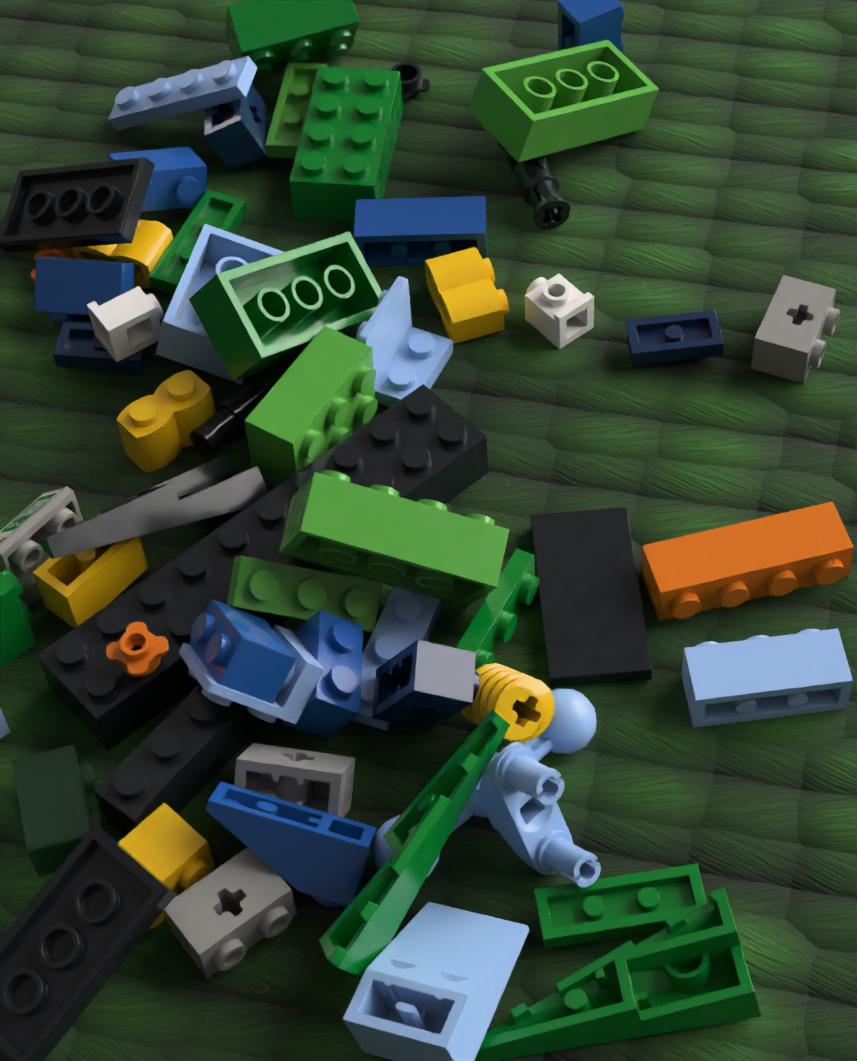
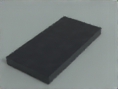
(76, 205)
(590, 598)
(73, 942)

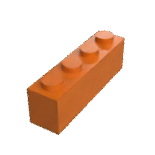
(746, 561)

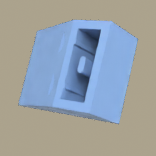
(435, 986)

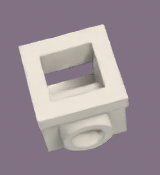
(553, 303)
(127, 322)

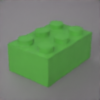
(312, 406)

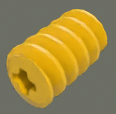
(514, 696)

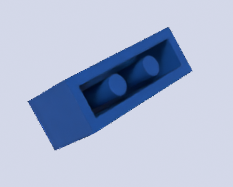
(418, 228)

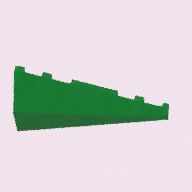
(416, 841)
(667, 983)

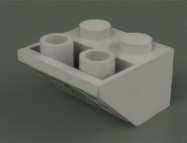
(21, 537)

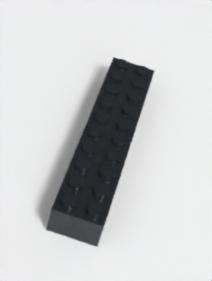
(412, 447)

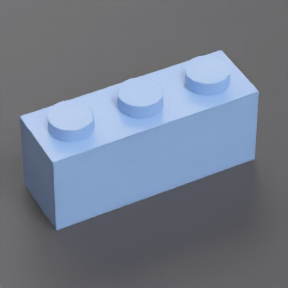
(766, 677)

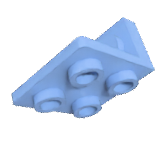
(401, 353)
(292, 696)

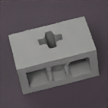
(795, 329)
(298, 776)
(204, 917)

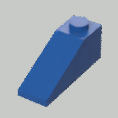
(304, 845)

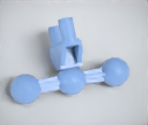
(523, 794)

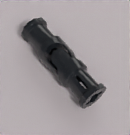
(545, 198)

